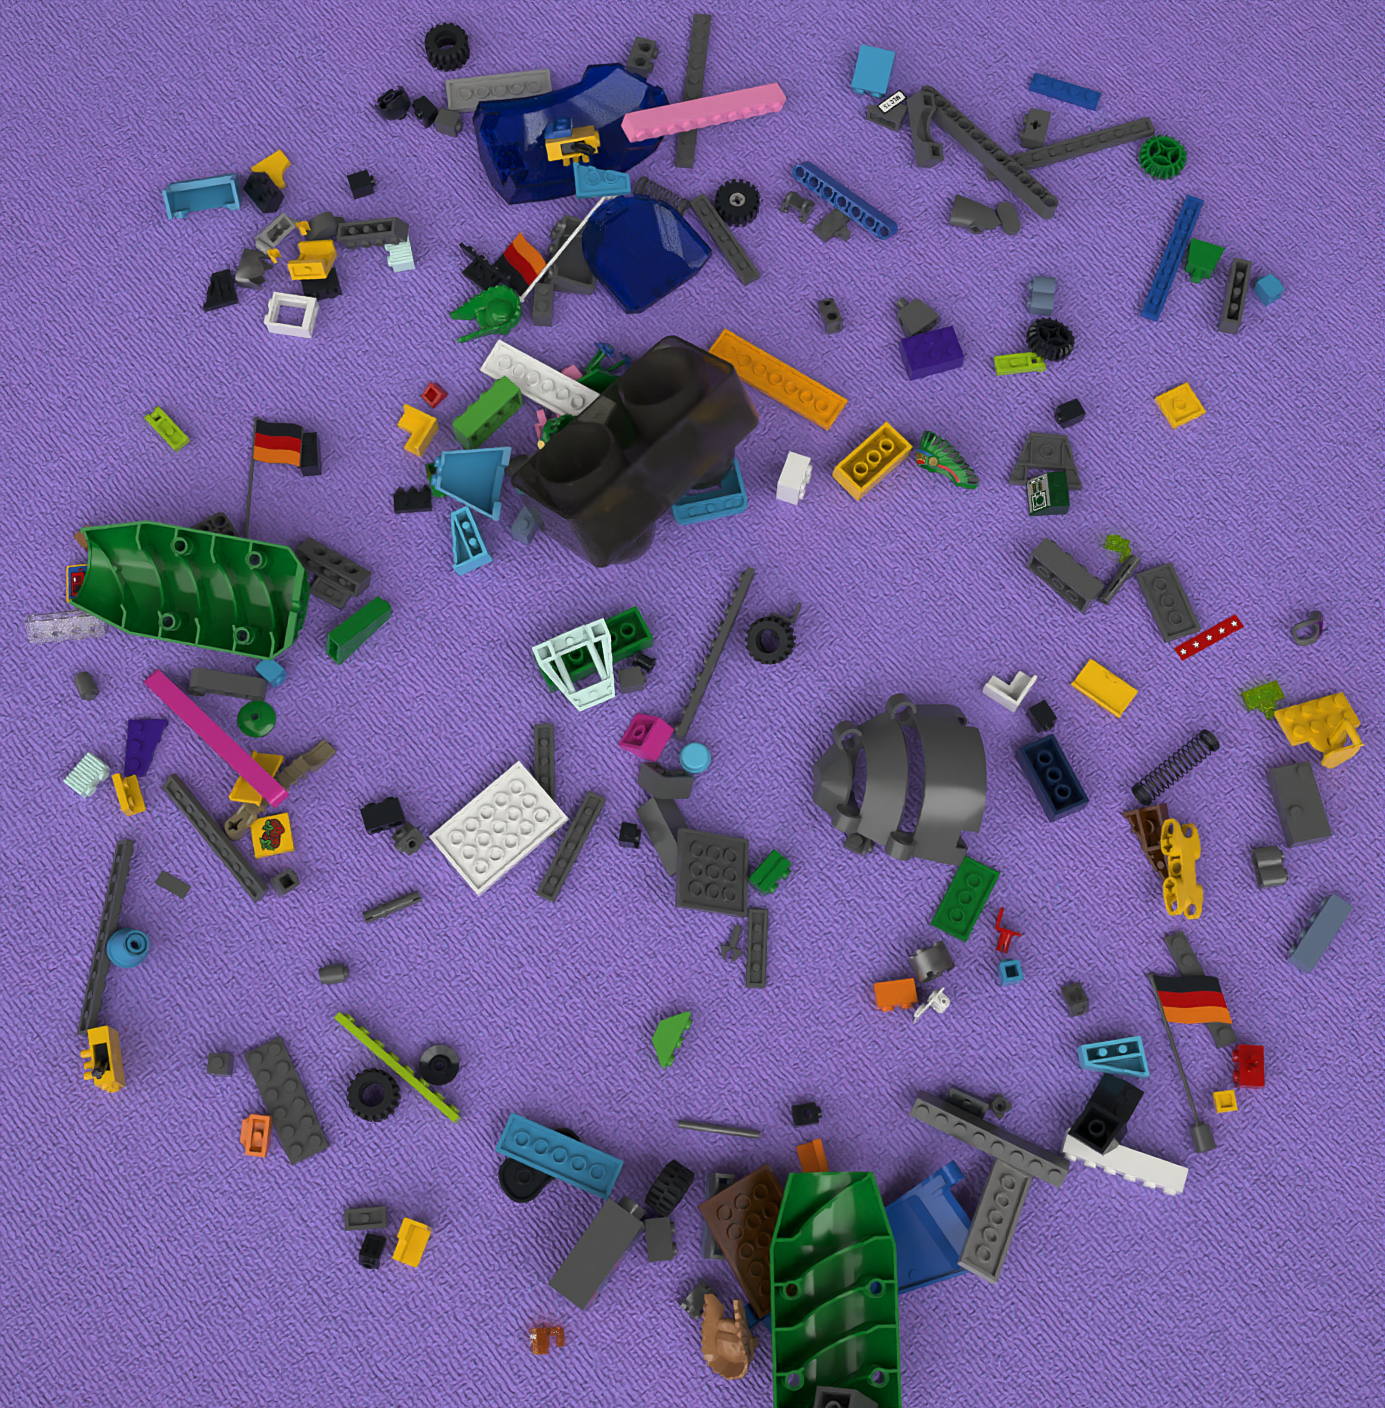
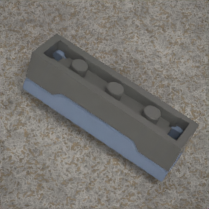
(714, 1184)

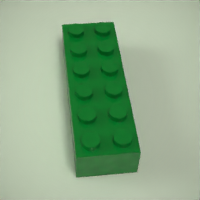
(628, 637)

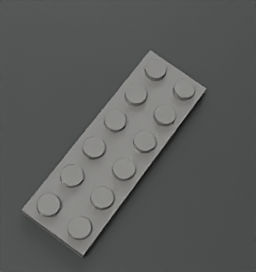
(466, 92)
(995, 1220)

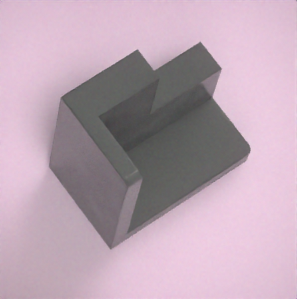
(664, 782)

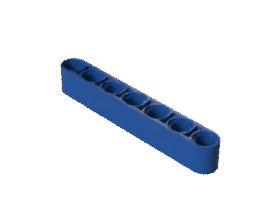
(853, 201)

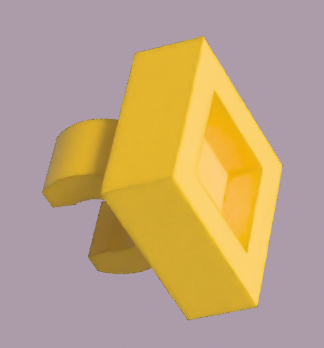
(1224, 1101)

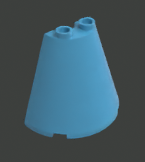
(473, 477)

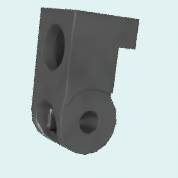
(830, 316)

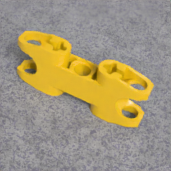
(1181, 883)

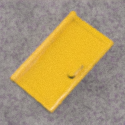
(1102, 689)
(243, 790)

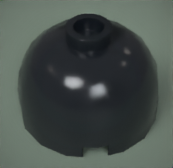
(394, 104)

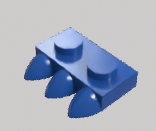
(559, 128)

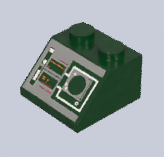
(1048, 494)

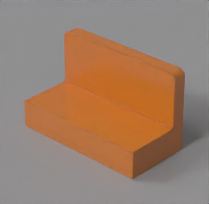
(812, 1157)

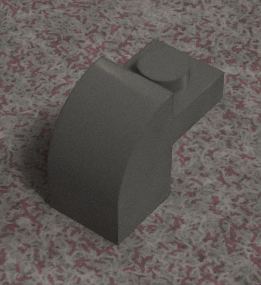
(323, 226)

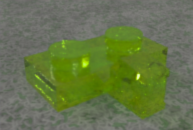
(1263, 698)

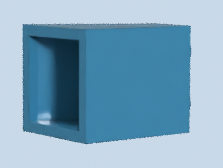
(873, 71)

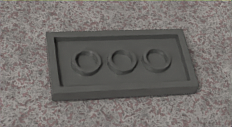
(1168, 602)

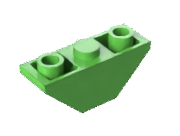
(668, 1037)

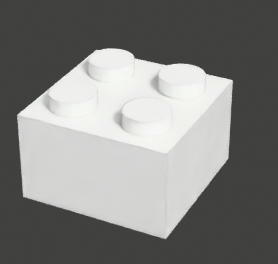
(794, 478)

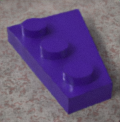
(142, 740)

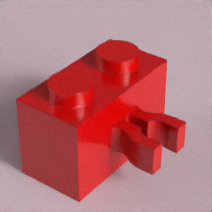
(1248, 1066)

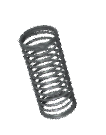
(643, 186)

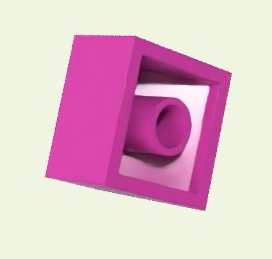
(646, 736)

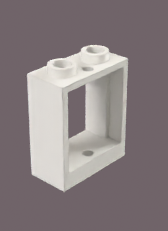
(308, 303)

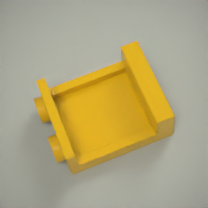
(314, 260)

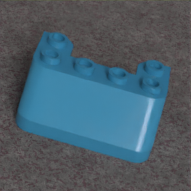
(713, 504)

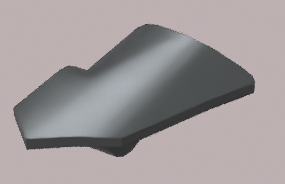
(973, 215)

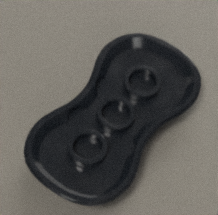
(523, 1182)

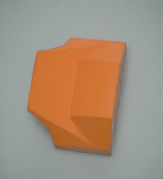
(256, 1134)

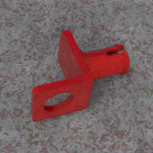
(1005, 935)

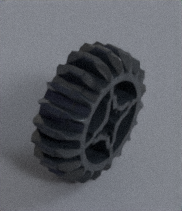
(1050, 339)

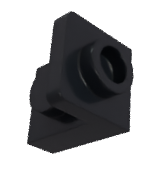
(372, 1251)

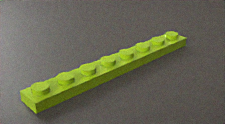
(405, 1072)

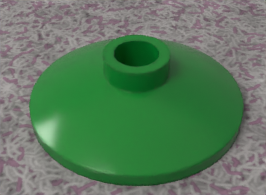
(262, 725)

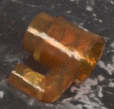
(541, 1339)

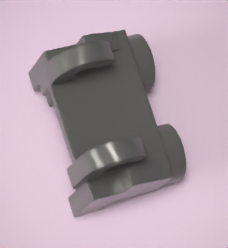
(804, 206)
(695, 1299)

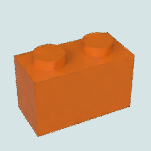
(895, 994)

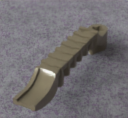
(306, 762)

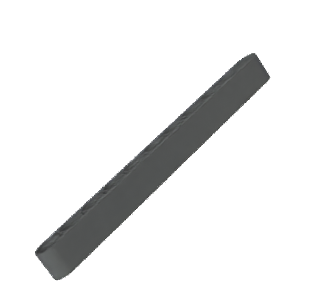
(992, 156)

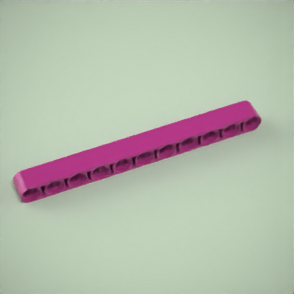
(217, 738)

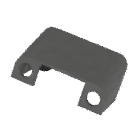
(569, 270)

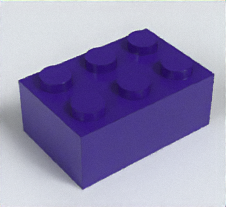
(931, 353)

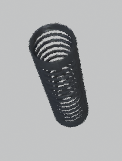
(1205, 740)

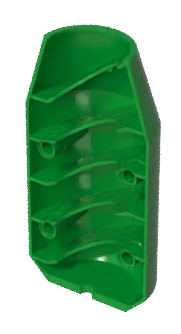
(195, 587)
(830, 1326)

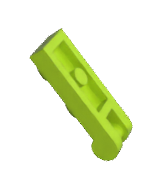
(1018, 363)
(167, 429)

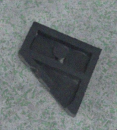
(221, 291)

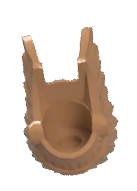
(726, 1341)

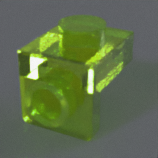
(1119, 545)

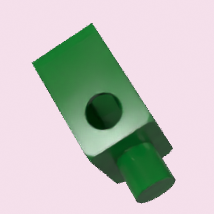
(1202, 259)

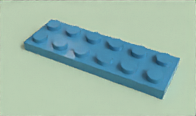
(559, 1156)

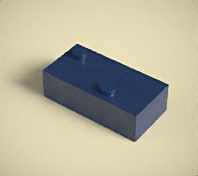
(1051, 778)

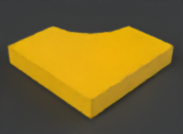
(274, 166)

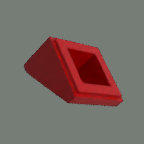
(434, 394)

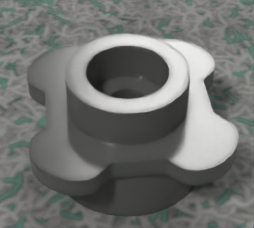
(1005, 1105)

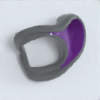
(1316, 621)

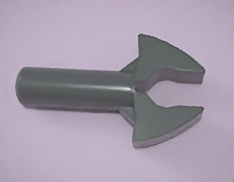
(733, 944)

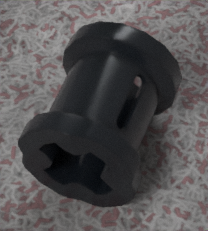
(644, 662)

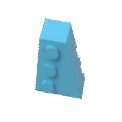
(468, 542)
(1116, 1057)

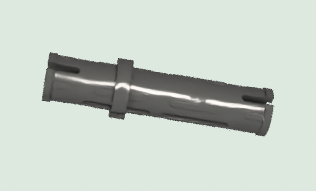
(1119, 579)
(391, 907)

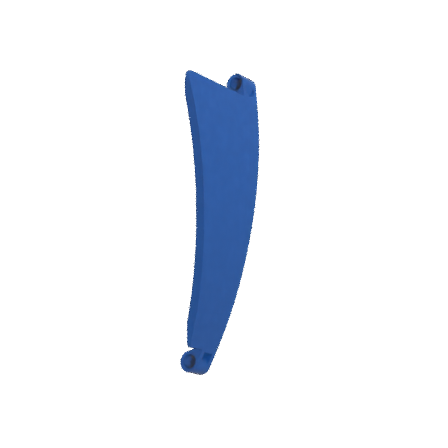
(927, 1235)

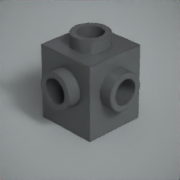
(407, 839)

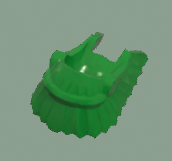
(494, 310)

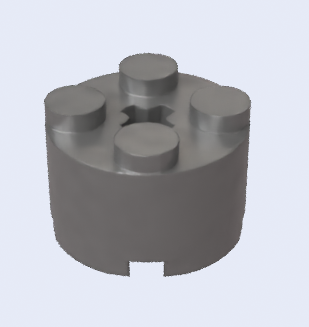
(932, 962)

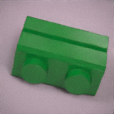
(770, 873)

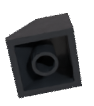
(1116, 1096)
(1099, 1129)

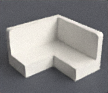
(1009, 695)

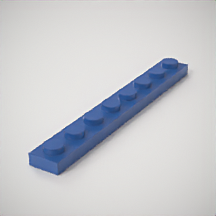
(1172, 258)

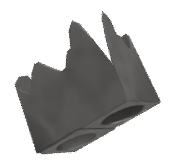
(251, 269)

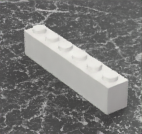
(1130, 1163)

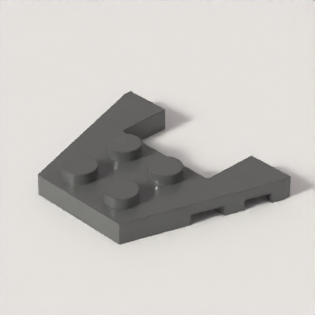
(1046, 453)

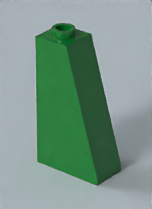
(357, 629)

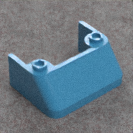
(202, 194)

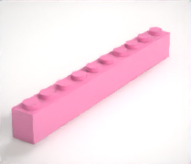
(703, 112)

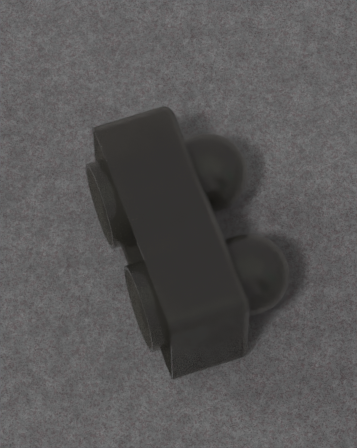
(637, 452)

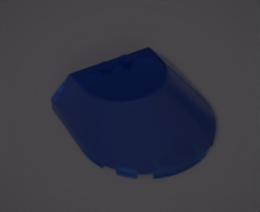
(641, 250)

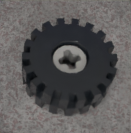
(728, 208)

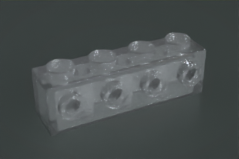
(63, 626)

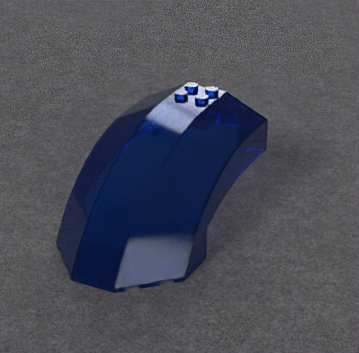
(514, 130)

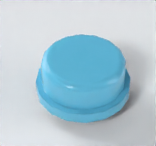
(695, 758)

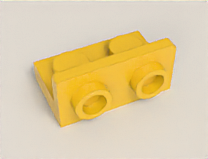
(129, 794)

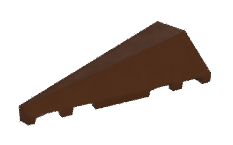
(1147, 825)

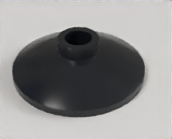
(429, 1061)

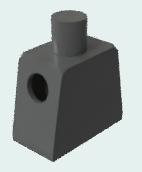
(915, 317)

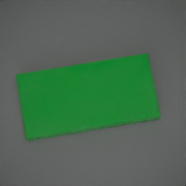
(965, 899)

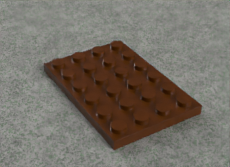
(743, 1227)

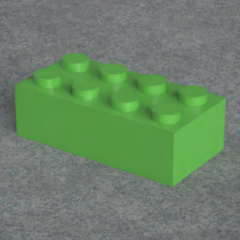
(487, 413)

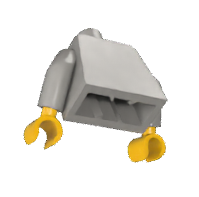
(275, 231)

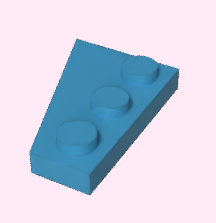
(599, 183)

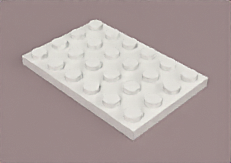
(498, 828)

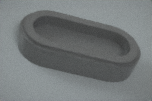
(1008, 217)

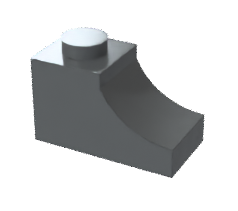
(892, 120)

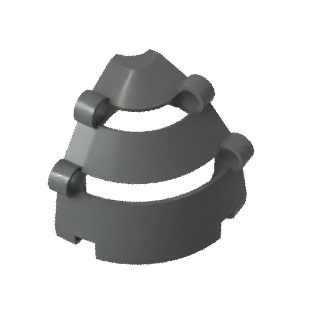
(952, 780)

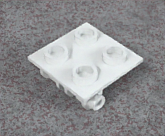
(936, 1000)

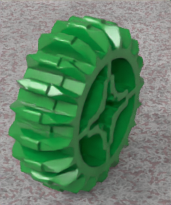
(1160, 163)

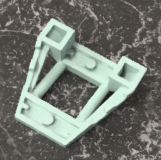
(569, 641)

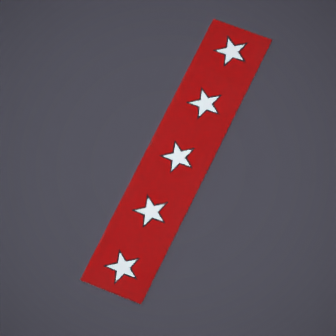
(1208, 637)

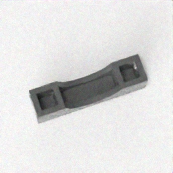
(920, 109)

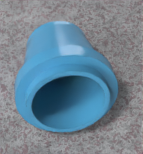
(122, 953)

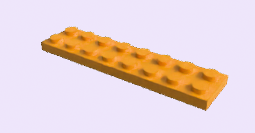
(779, 380)

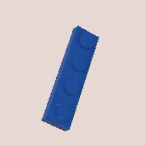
(1064, 91)

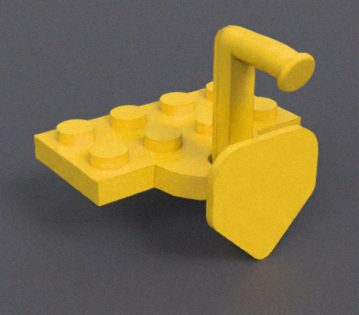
(1323, 725)

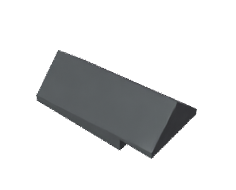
(661, 821)

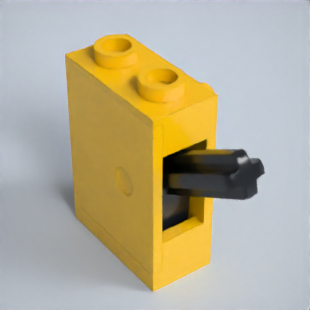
(581, 143)
(105, 1059)

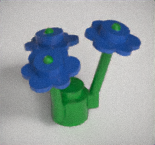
(608, 350)

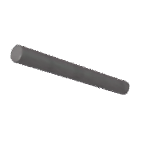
(719, 1129)

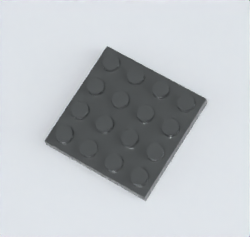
(712, 873)

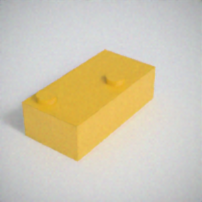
(872, 461)

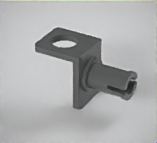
(790, 621)

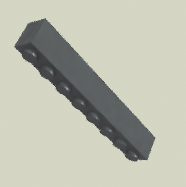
(990, 1138)

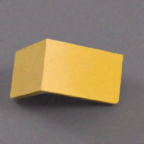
(422, 428)
(412, 1242)

